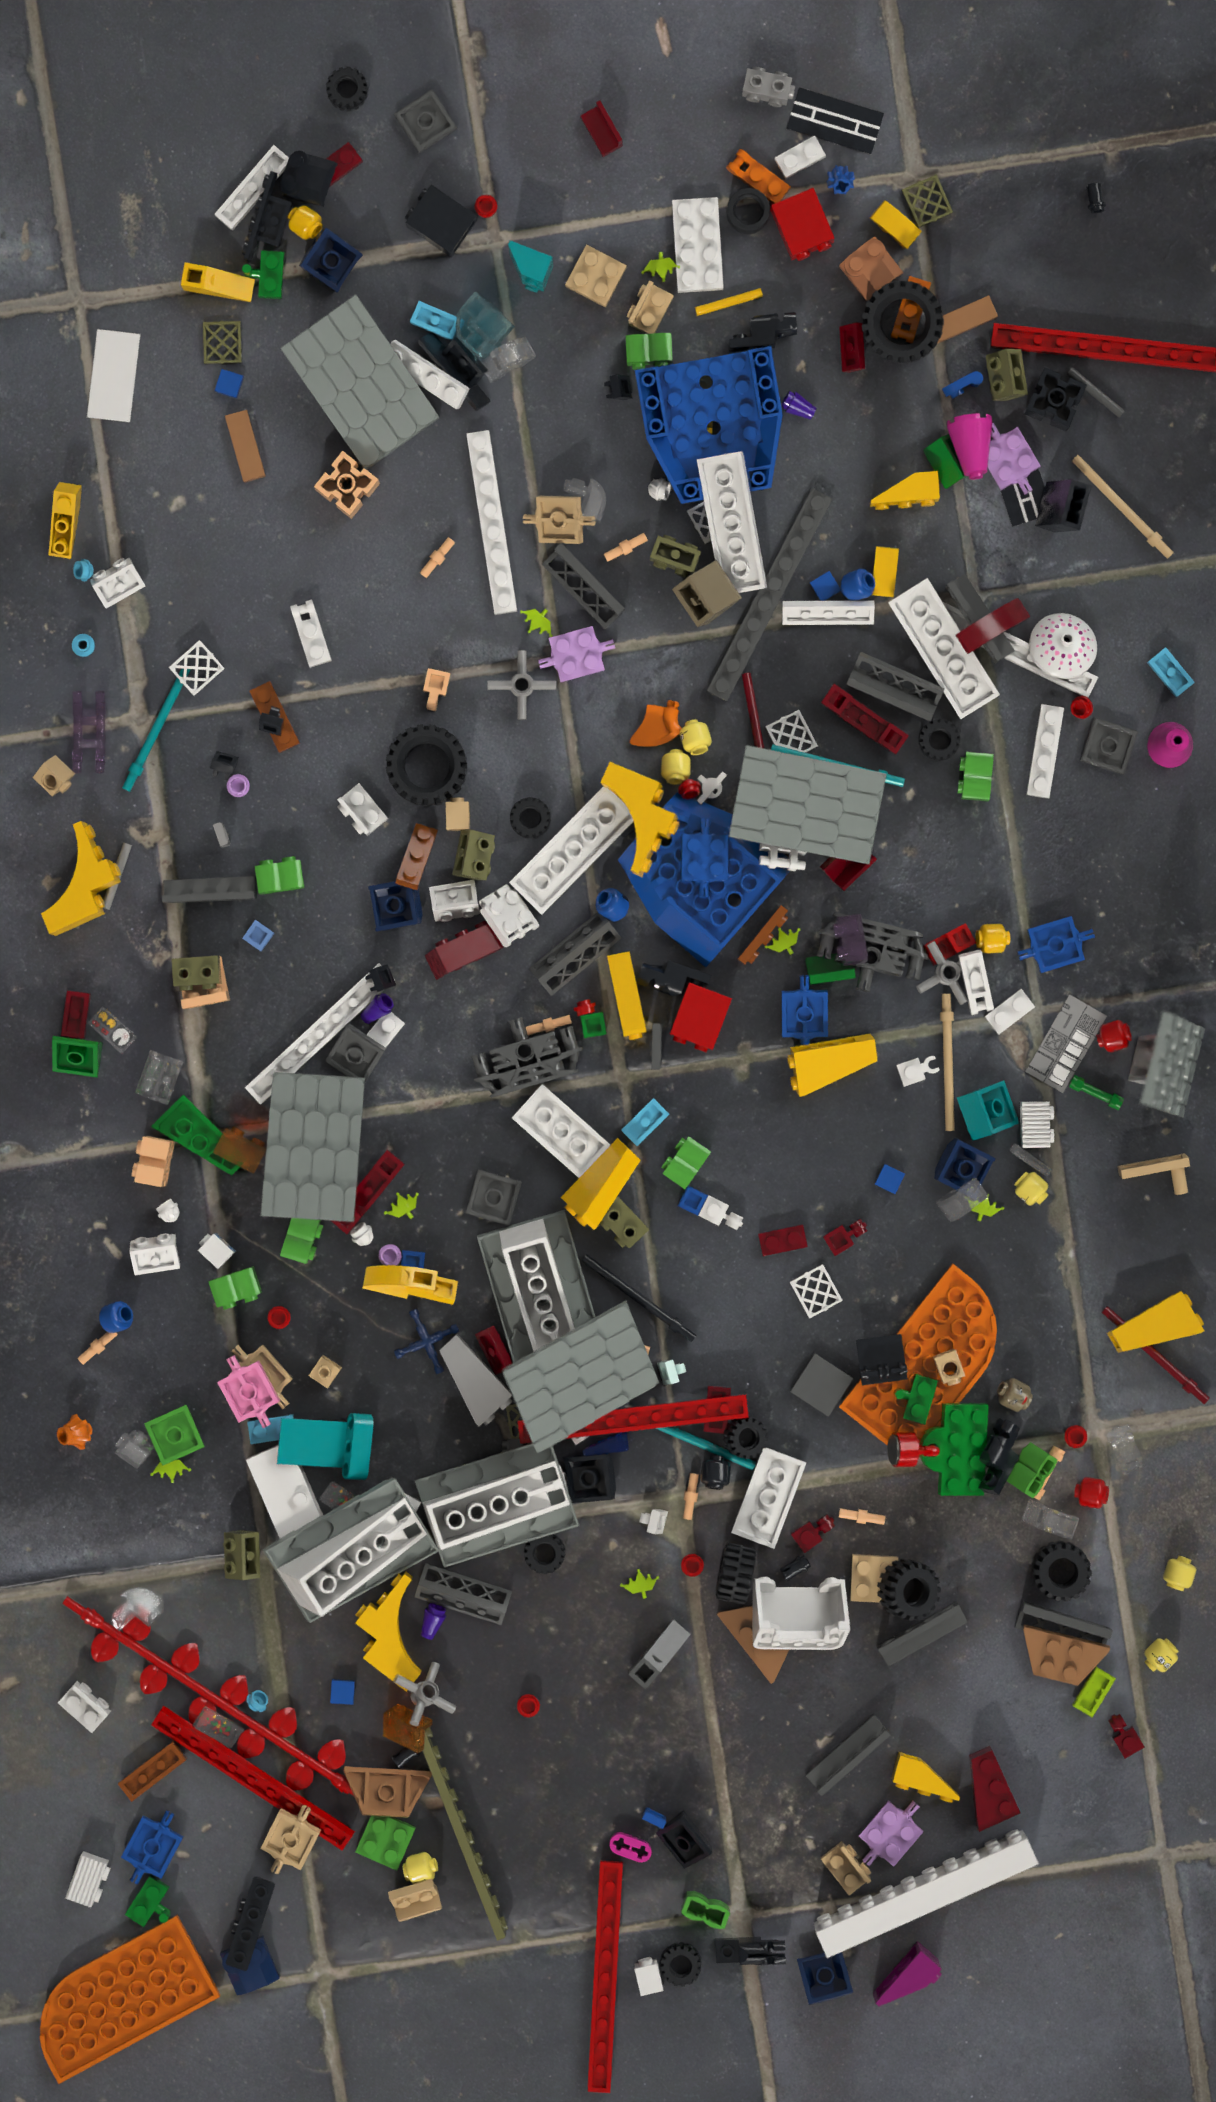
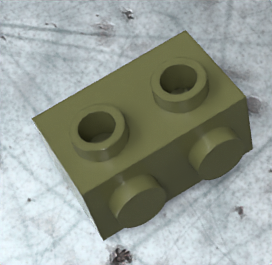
(1006, 374)
(675, 556)
(474, 855)
(196, 972)
(625, 1220)
(241, 1555)

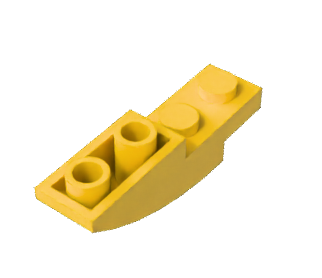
(408, 1280)

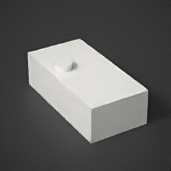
(284, 1491)

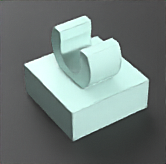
(669, 1371)

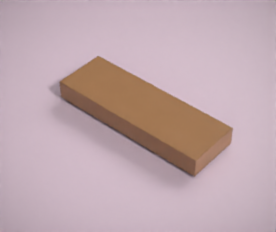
(967, 318)
(245, 446)

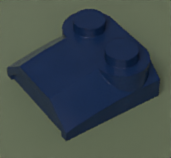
(330, 259)
(395, 906)
(961, 1164)
(259, 1973)
(824, 1977)

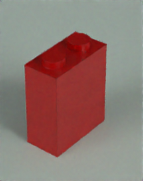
(802, 224)
(700, 1017)

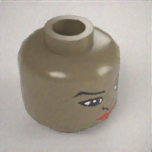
(1014, 1395)

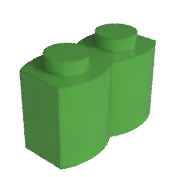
(649, 350)
(976, 776)
(279, 876)
(686, 1162)
(300, 1239)
(235, 1287)
(1031, 1470)
(711, 1911)

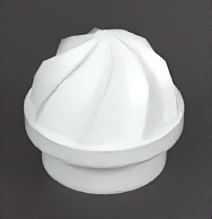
(659, 489)
(168, 1211)
(362, 1234)

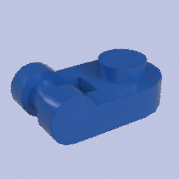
(956, 388)

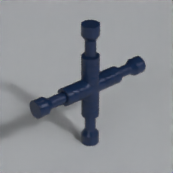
(426, 1341)

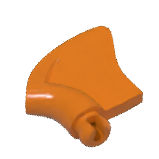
(658, 726)

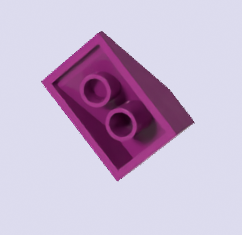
(911, 1974)

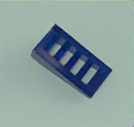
(613, 1444)

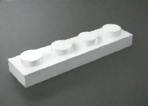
(250, 189)
(431, 377)
(827, 612)
(1045, 751)

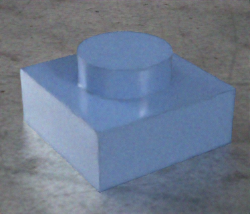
(258, 935)

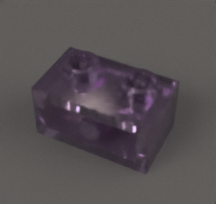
(851, 940)

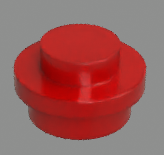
(485, 206)
(1081, 707)
(689, 789)
(584, 1007)
(279, 1317)
(1075, 1436)
(692, 1565)
(528, 1705)

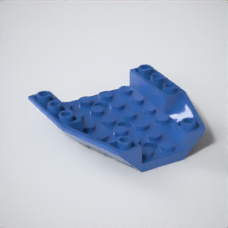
(740, 399)
(674, 904)

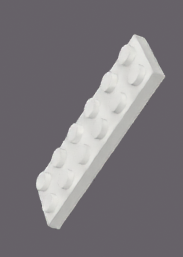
(732, 520)
(934, 636)
(573, 850)

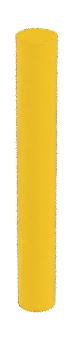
(727, 302)

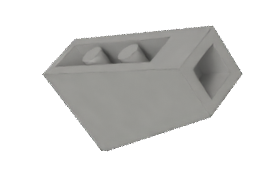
(475, 1380)

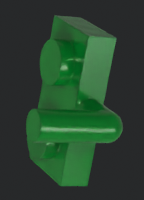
(269, 274)
(918, 1398)
(149, 1901)

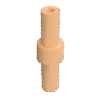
(625, 547)
(437, 557)
(548, 1025)
(97, 1346)
(690, 1496)
(862, 1516)

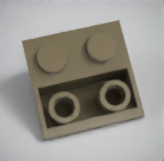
(707, 594)

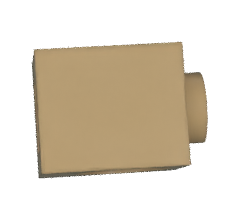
(54, 776)
(457, 815)
(945, 1357)
(325, 1371)

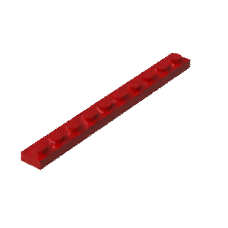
(1104, 347)
(660, 1416)
(250, 1775)
(605, 1976)

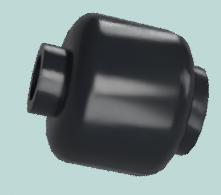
(715, 1473)

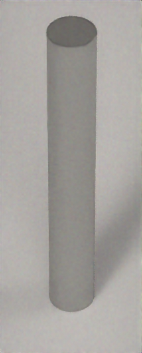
(121, 861)

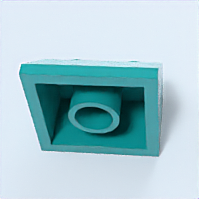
(531, 265)
(988, 1110)

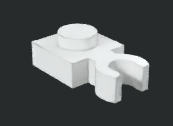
(913, 1071)

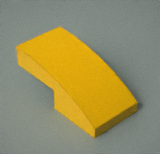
(895, 224)
(885, 571)

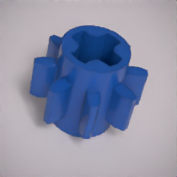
(840, 179)

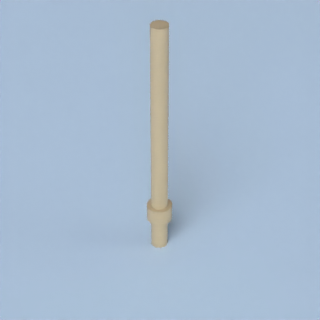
(1154, 539)
(947, 1017)

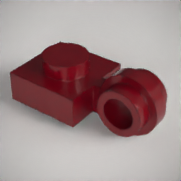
(840, 1239)
(808, 1536)
(1126, 1740)

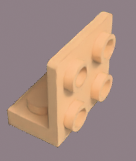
(202, 997)

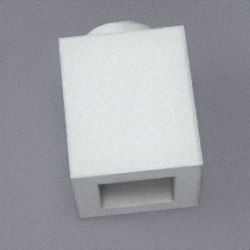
(216, 1250)
(648, 1976)

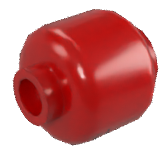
(1114, 1036)
(1092, 1492)

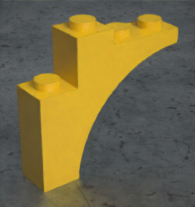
(650, 821)
(91, 876)
(382, 1623)

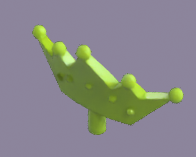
(660, 266)
(538, 621)
(784, 941)
(403, 1206)
(985, 1208)
(170, 1469)
(641, 1584)

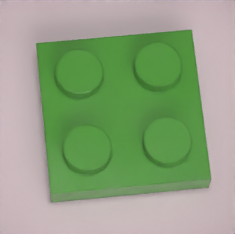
(174, 1435)
(385, 1840)

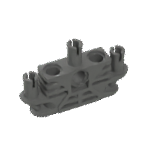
(886, 961)
(531, 1074)

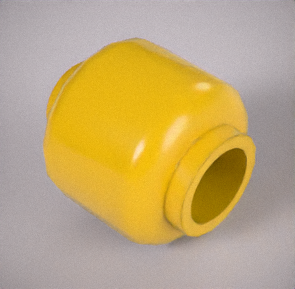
(305, 222)
(992, 938)

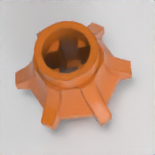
(75, 1432)

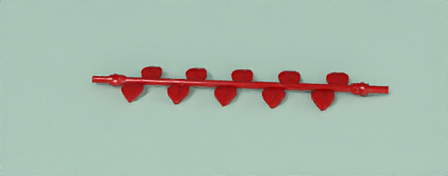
(233, 1692)

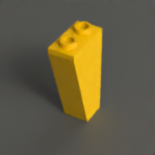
(627, 995)
(829, 1061)
(600, 1184)
(1160, 1323)

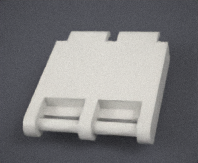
(507, 914)

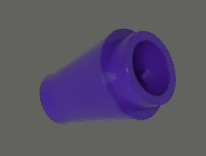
(797, 405)
(377, 1008)
(432, 1620)

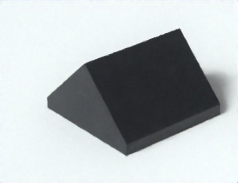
(684, 1840)

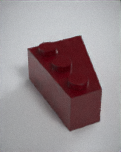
(463, 950)
(990, 1790)

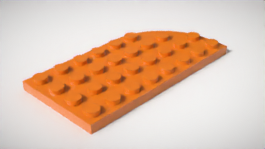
(950, 1317)
(123, 1998)

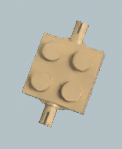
(559, 519)
(276, 1373)
(290, 1839)

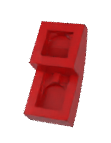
(952, 942)

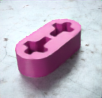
(632, 1842)

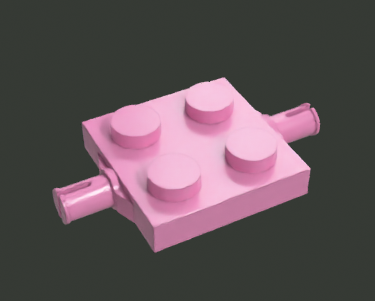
(248, 1391)

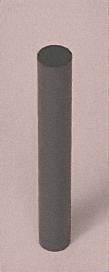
(1095, 392)

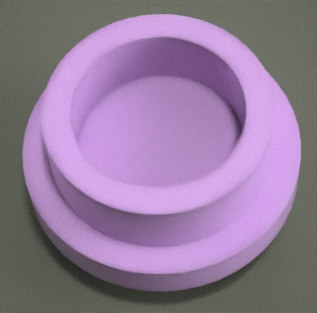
(238, 785)
(390, 1255)

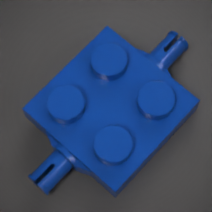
(704, 857)
(1056, 944)
(805, 1012)
(152, 1847)

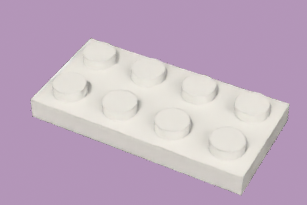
(697, 244)
(561, 1131)
(768, 1497)

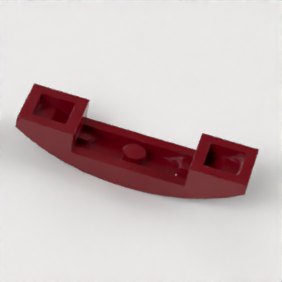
(992, 625)
(864, 719)
(372, 1187)

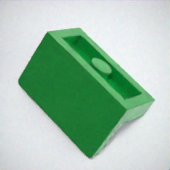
(945, 461)
(827, 970)

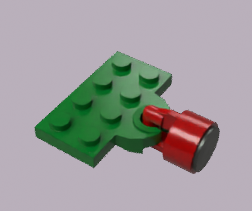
(948, 1448)

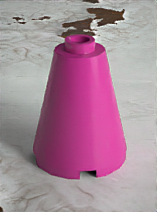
(971, 442)
(1164, 750)

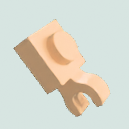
(435, 684)

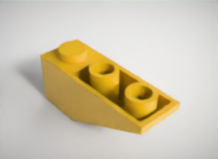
(216, 282)
(917, 488)
(64, 519)
(915, 1773)

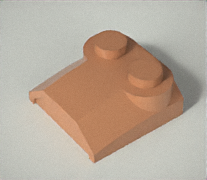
(870, 268)

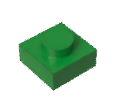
(593, 1025)

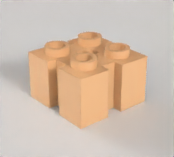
(346, 470)
(153, 1161)

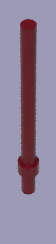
(752, 710)
(1189, 1384)

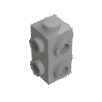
(768, 87)

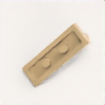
(1174, 1163)

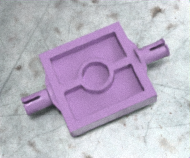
(1011, 459)
(576, 654)
(891, 1833)

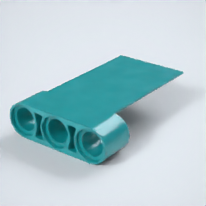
(328, 1444)

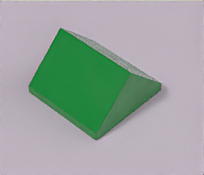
(76, 1056)

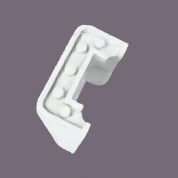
(800, 1615)

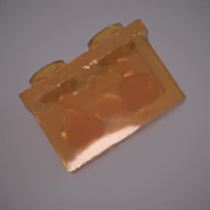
(240, 1150)
(398, 1728)

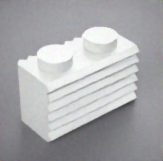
(1035, 1124)
(87, 1879)

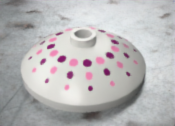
(1056, 655)

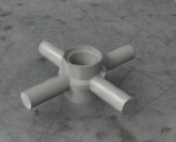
(521, 695)
(939, 976)
(419, 1698)

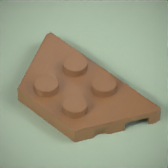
(740, 1623)
(1061, 1655)
(386, 1790)

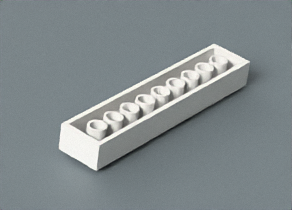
(924, 1893)

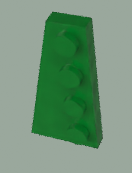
(193, 1130)

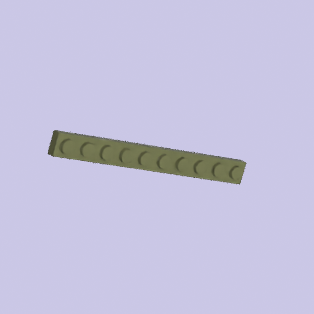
(464, 1838)

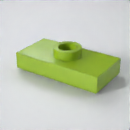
(1093, 1691)

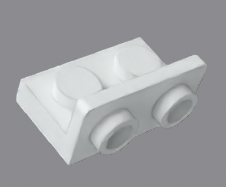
(116, 582)
(362, 809)
(454, 900)
(154, 1254)
(85, 1706)

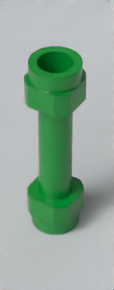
(1114, 1100)

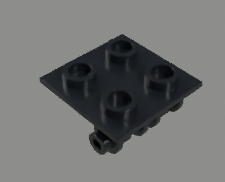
(881, 1359)

